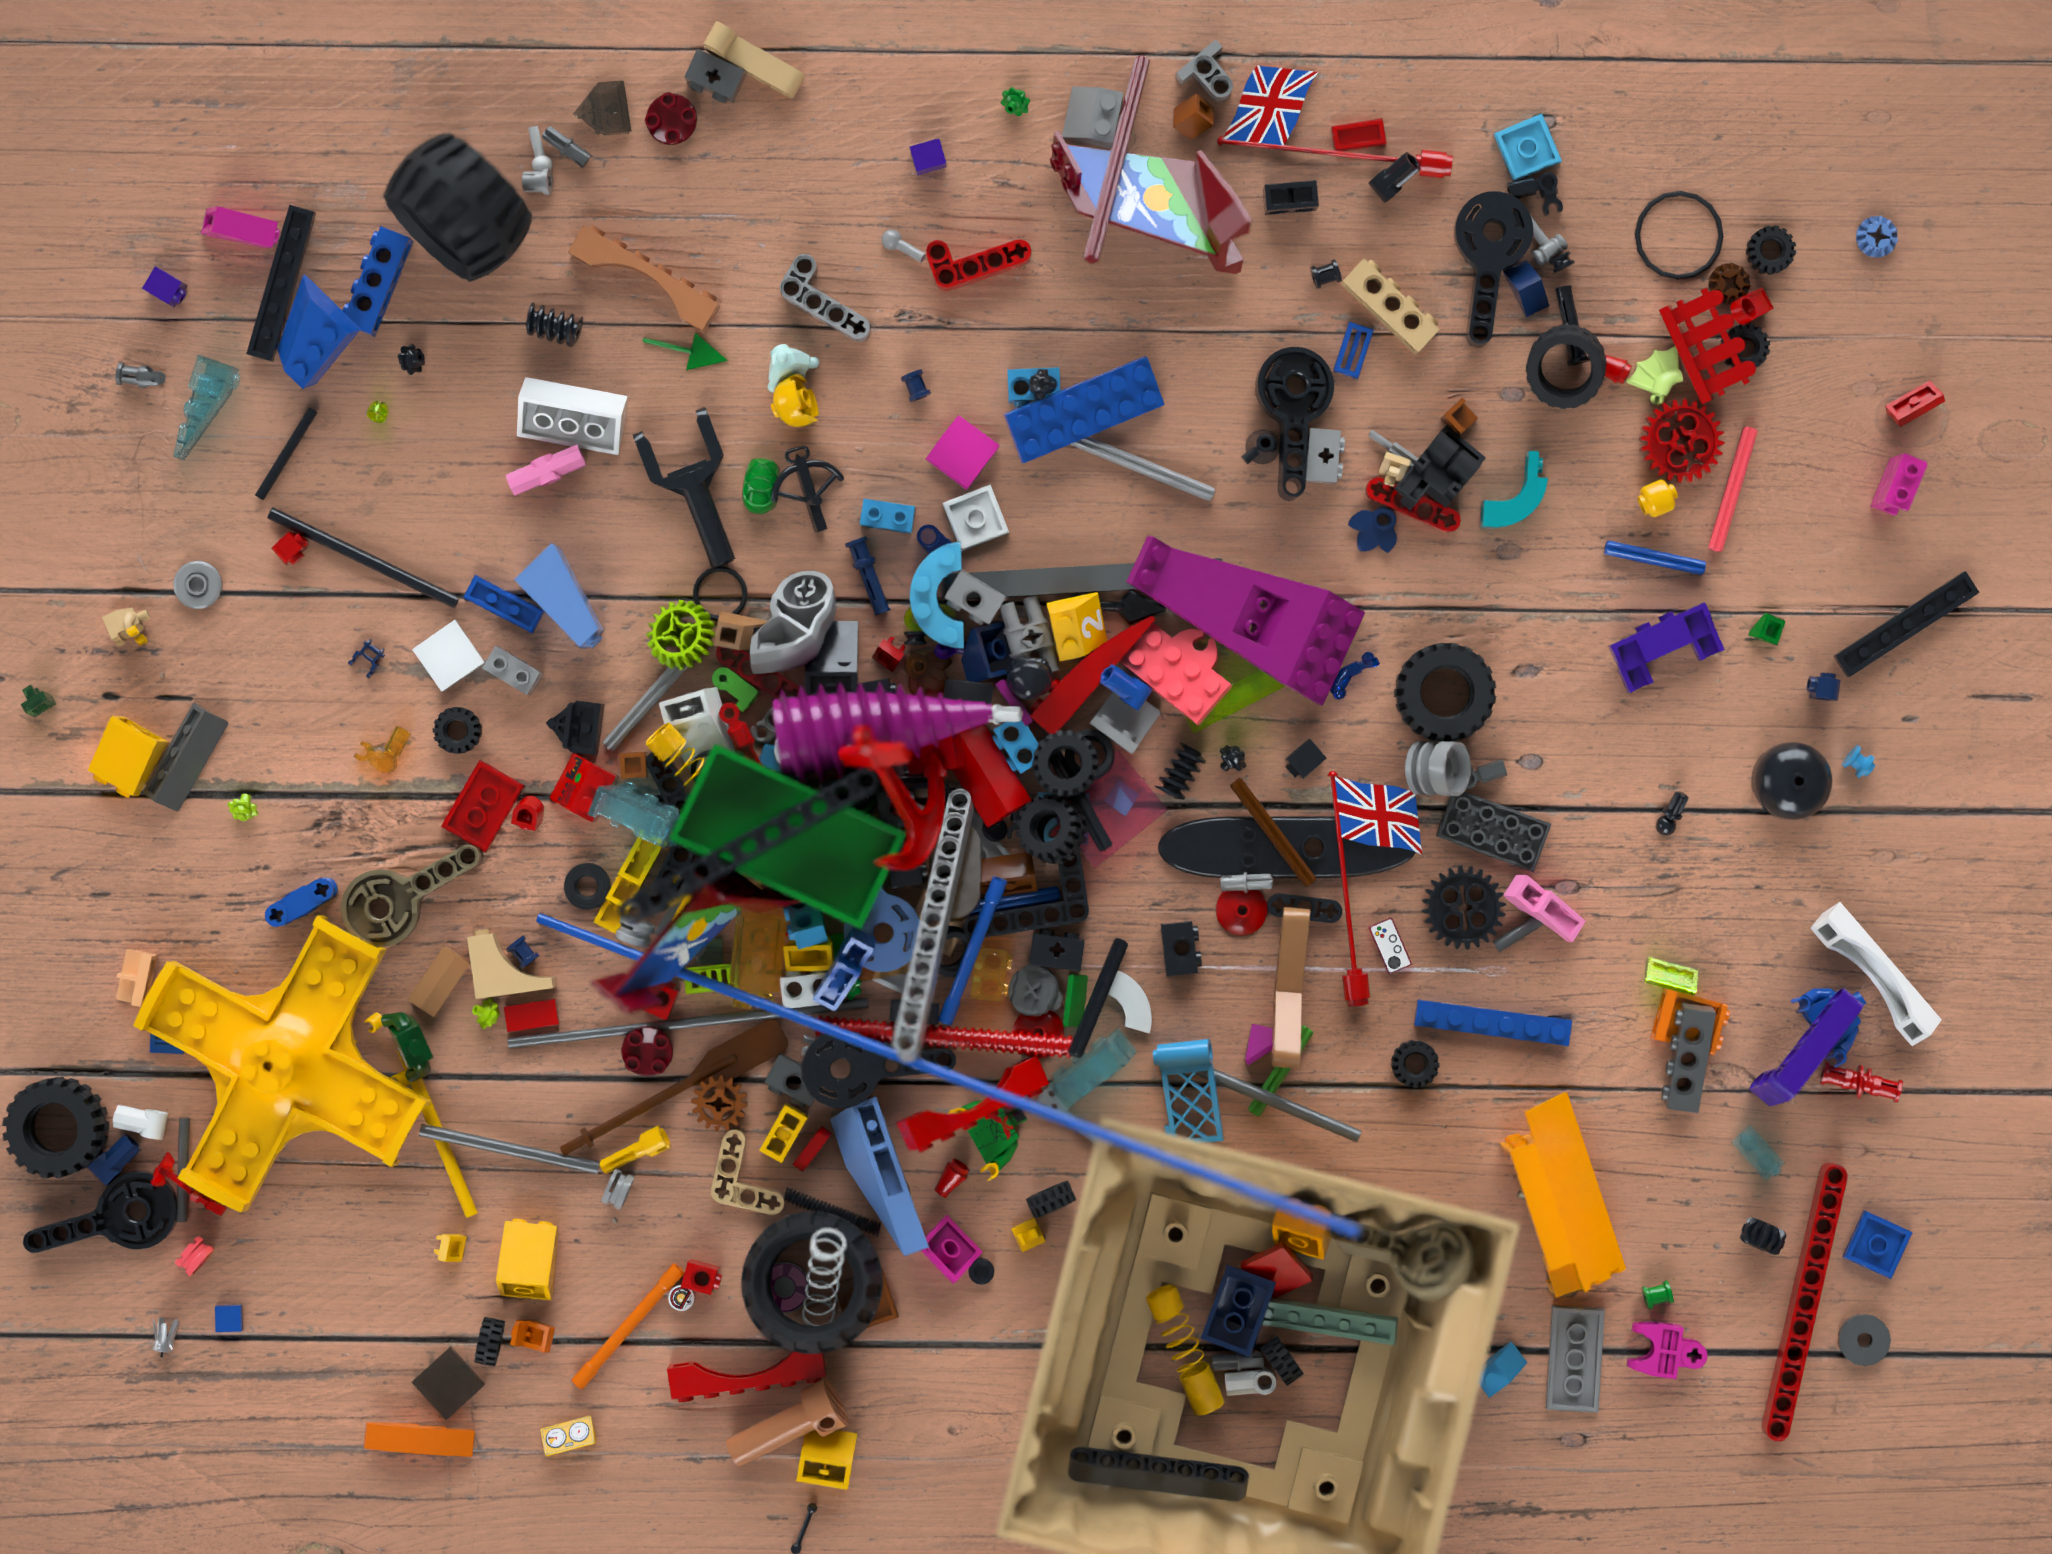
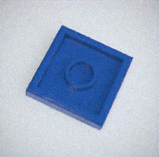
(1877, 1244)

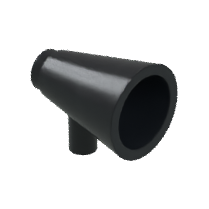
(1256, 452)

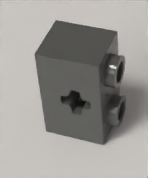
(706, 65)

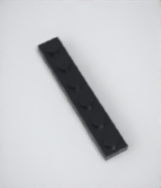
(281, 283)
(1906, 624)

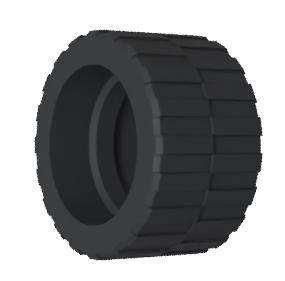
(1566, 397)

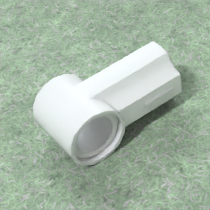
(147, 1122)
(1246, 1382)

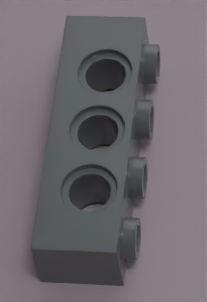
(1688, 1097)

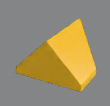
(810, 958)

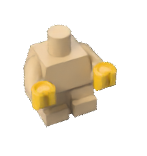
(126, 624)

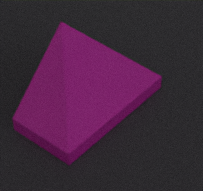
(1258, 1043)

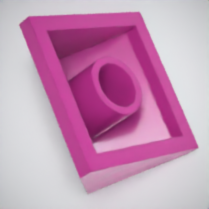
(950, 1249)

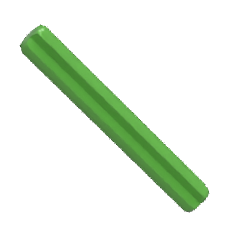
(1277, 1075)

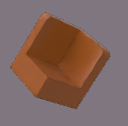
(1193, 116)
(1459, 417)
(633, 765)

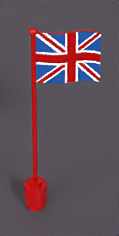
(1272, 108)
(1376, 818)

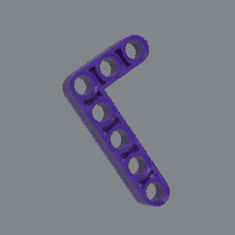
(1787, 1080)

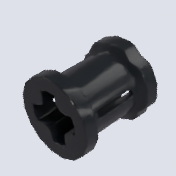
(1325, 274)

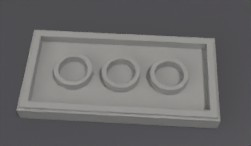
(1575, 1358)

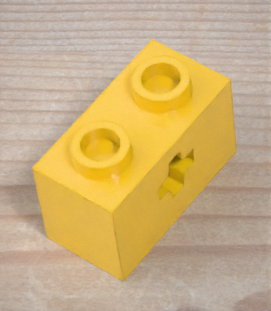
(784, 1132)

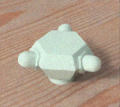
(787, 362)

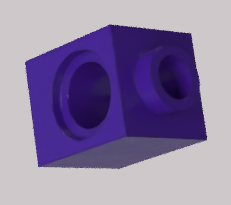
(165, 287)

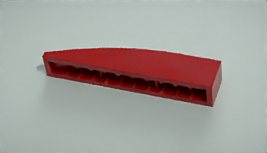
(1083, 679)

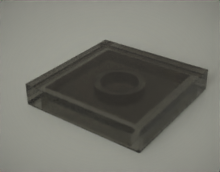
(448, 1383)

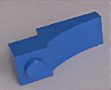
(845, 969)

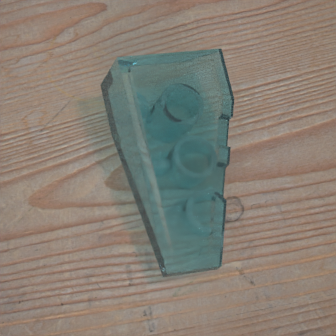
(211, 387)

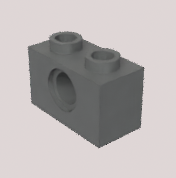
(778, 1076)

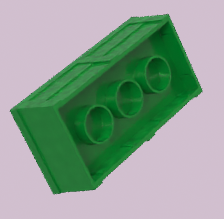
(822, 867)

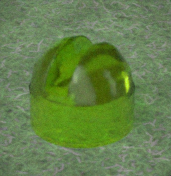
(378, 412)

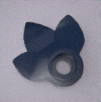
(1372, 532)

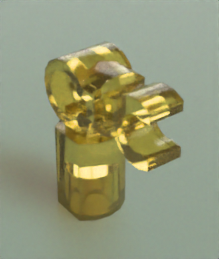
(386, 761)

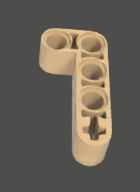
(758, 64)

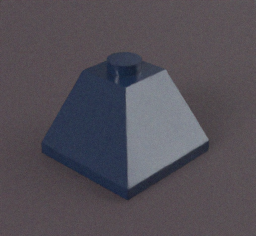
(986, 653)

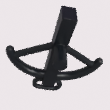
(810, 497)

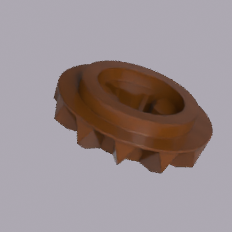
(1727, 271)

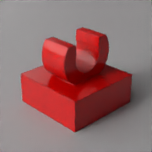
(888, 654)

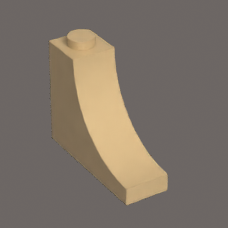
(495, 973)

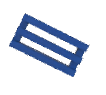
(1337, 369)

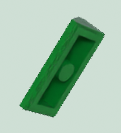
(1075, 999)

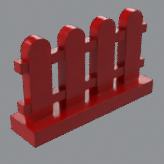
(1706, 359)

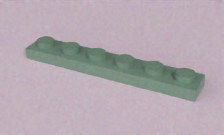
(1332, 1321)

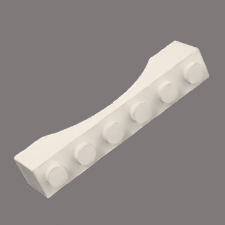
(1908, 1009)

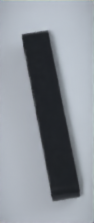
(1158, 1473)

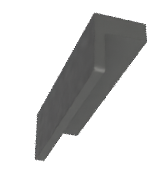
(185, 757)

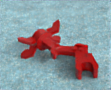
(165, 1170)

